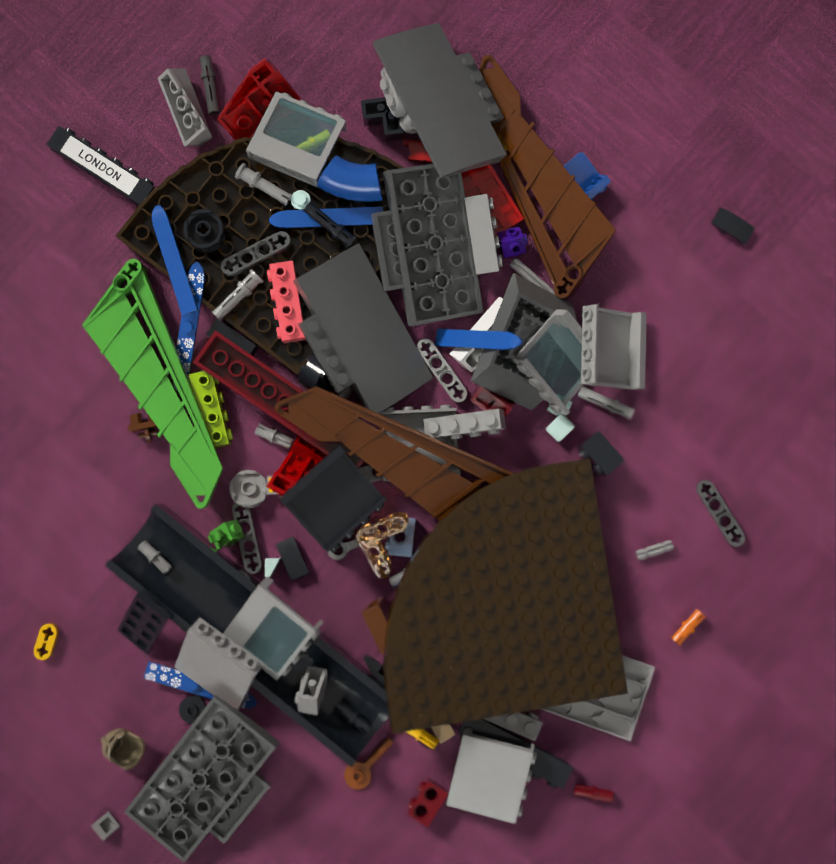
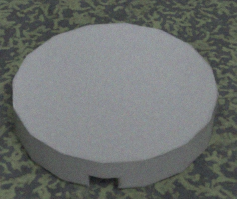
(248, 489)

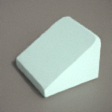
(560, 427)
(270, 566)

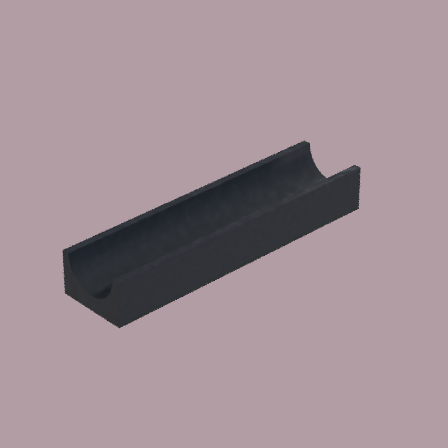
(215, 588)

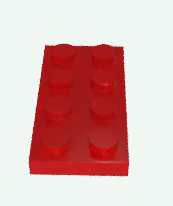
(485, 181)

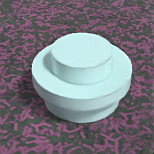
(300, 199)

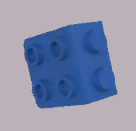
(587, 175)

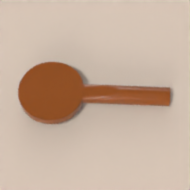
(360, 774)

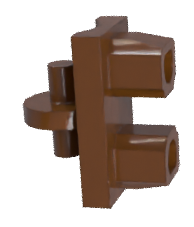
(137, 425)

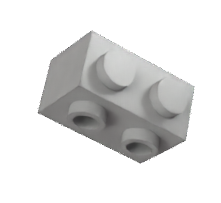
(311, 690)

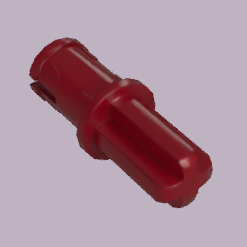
(593, 793)

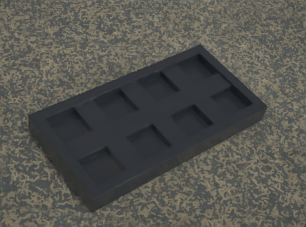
(143, 622)

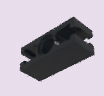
(233, 336)

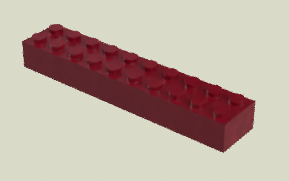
(256, 384)

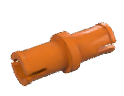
(688, 627)

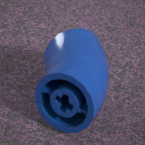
(351, 181)

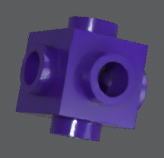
(512, 242)

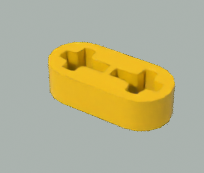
(41, 640)

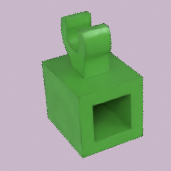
(226, 534)

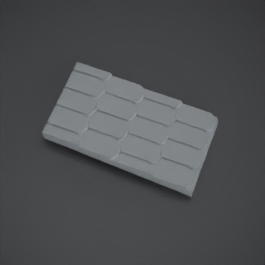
(617, 713)

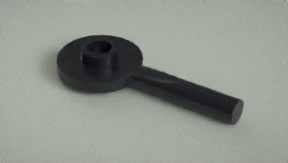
(191, 708)

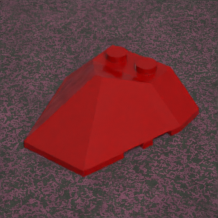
(252, 99)
(297, 463)

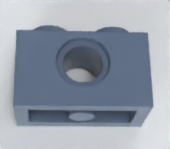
(402, 548)

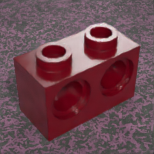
(489, 400)
(431, 803)

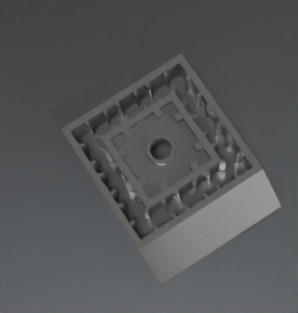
(523, 314)

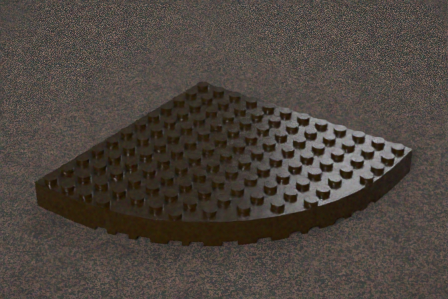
(245, 212)
(505, 606)

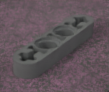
(257, 256)
(718, 514)
(250, 536)

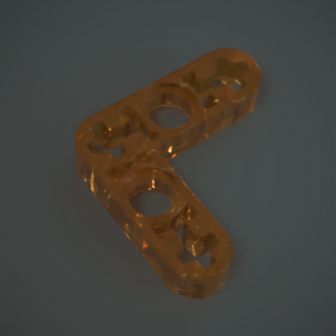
(373, 541)

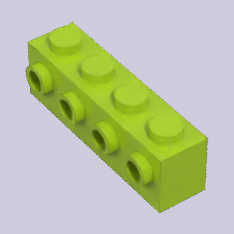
(210, 405)

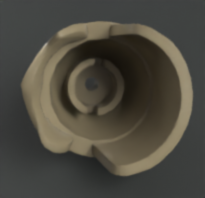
(123, 748)

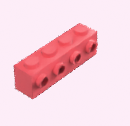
(287, 299)

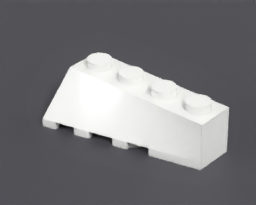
(469, 357)

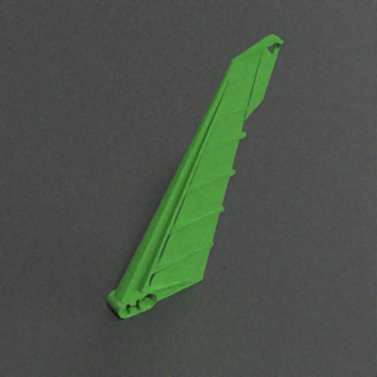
(130, 352)

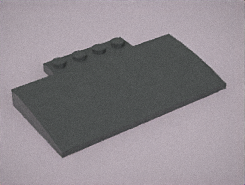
(443, 99)
(427, 245)
(359, 332)
(205, 781)

